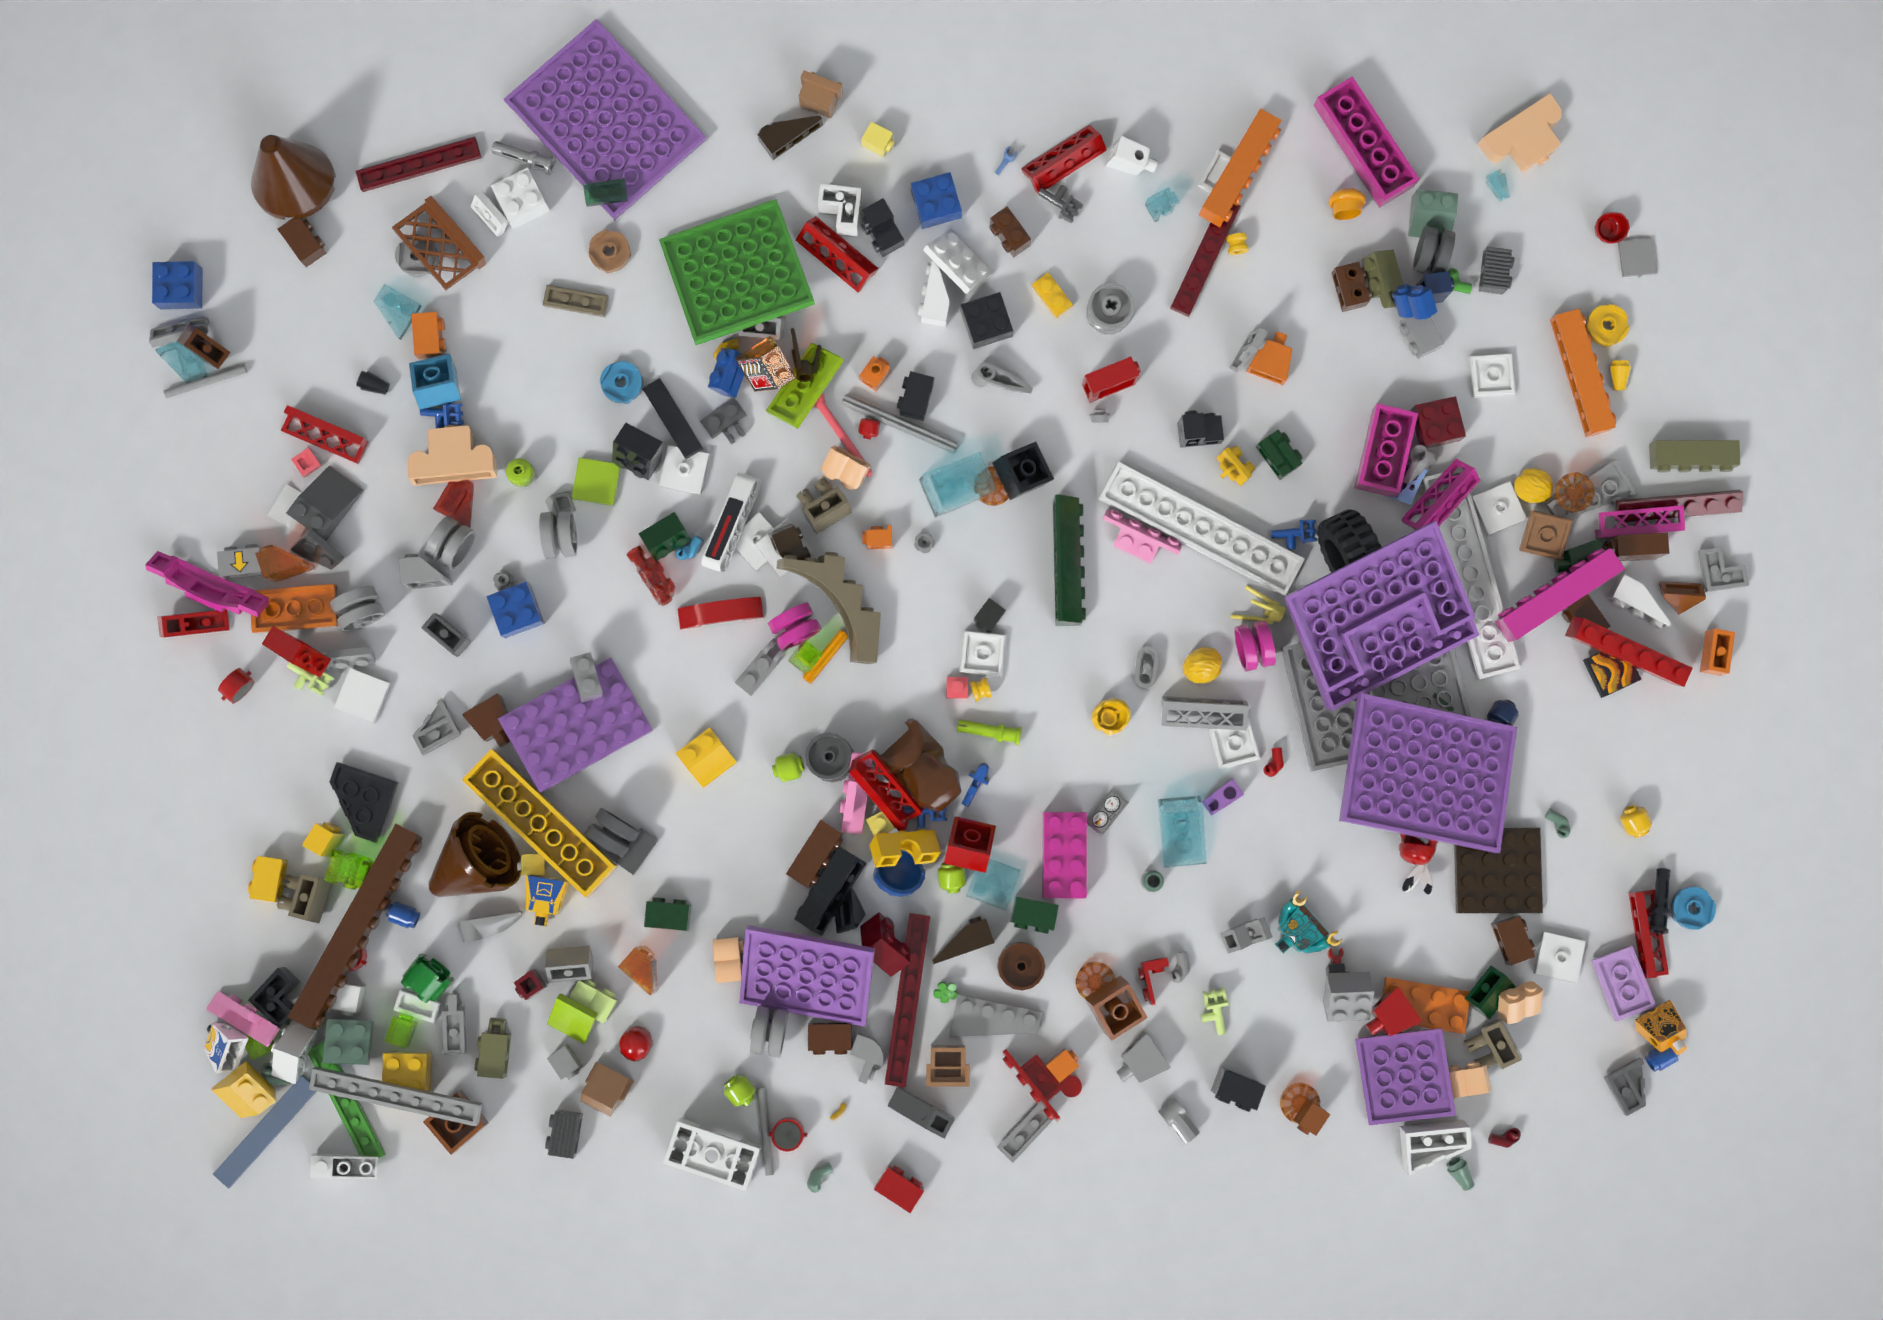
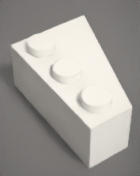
(1432, 1142)

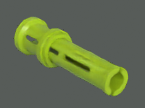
(999, 732)

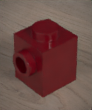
(529, 985)

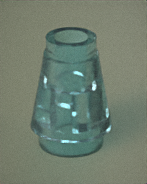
(1498, 184)

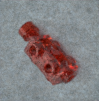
(654, 576)

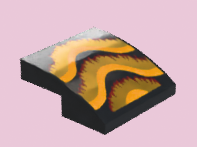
(1610, 674)

